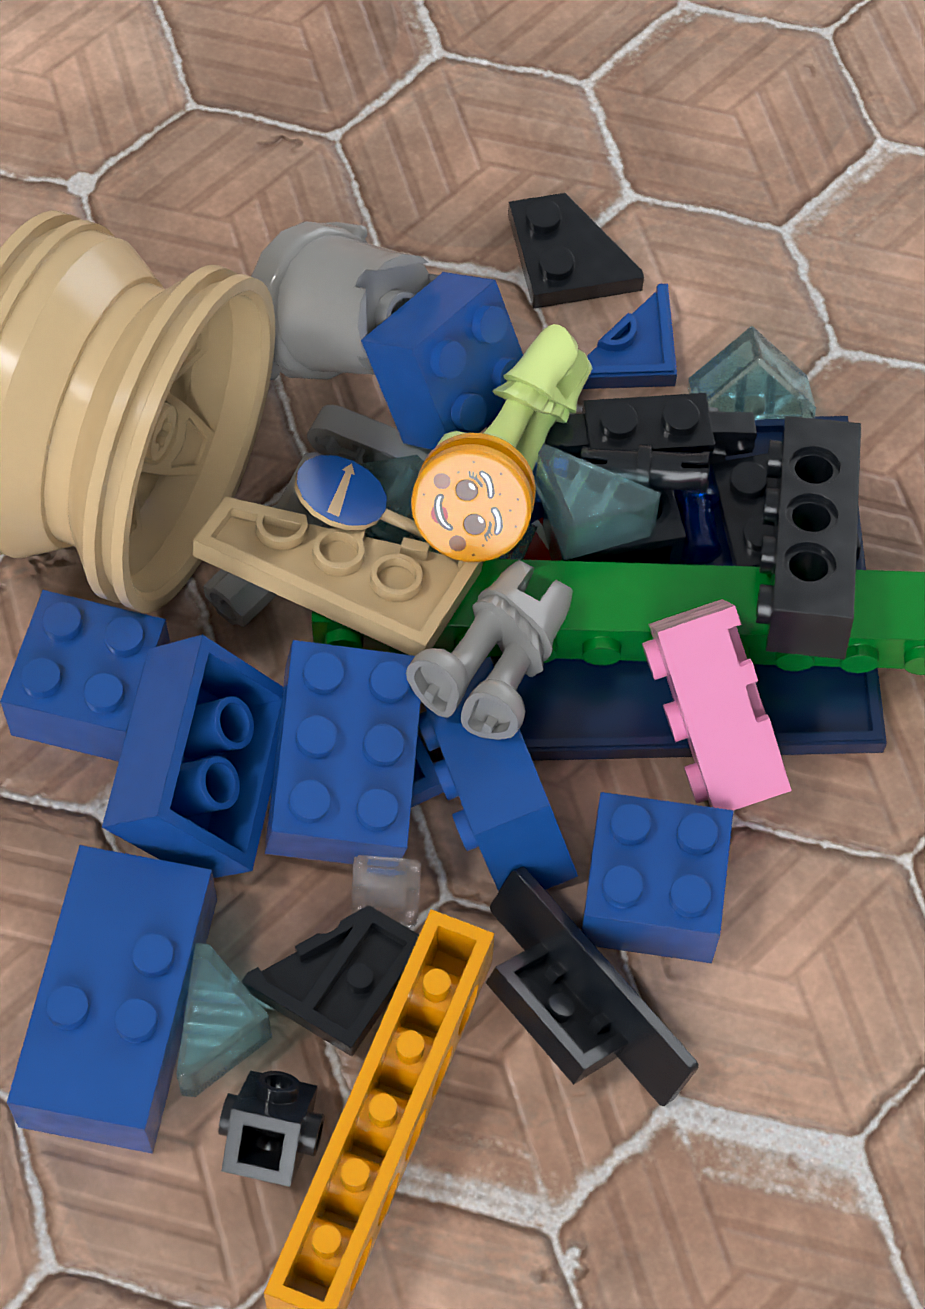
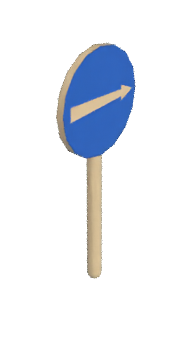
(345, 495)

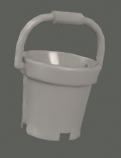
(331, 294)

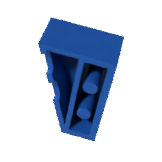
(500, 797)

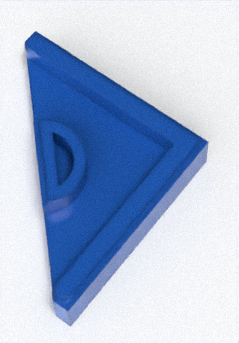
(637, 349)

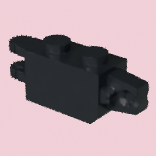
(664, 421)

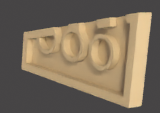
(365, 583)

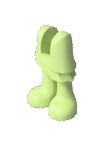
(539, 392)

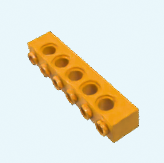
(382, 1118)

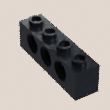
(813, 538)

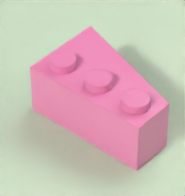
(716, 707)

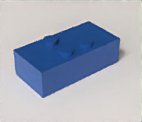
(113, 1000)

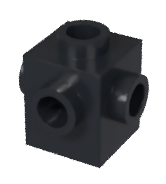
(270, 1127)

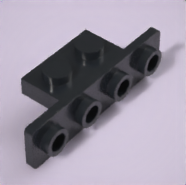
(577, 999)

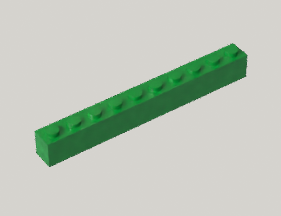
(619, 600)

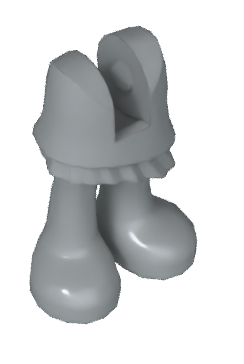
(525, 636)

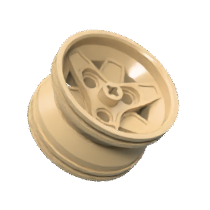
(122, 404)

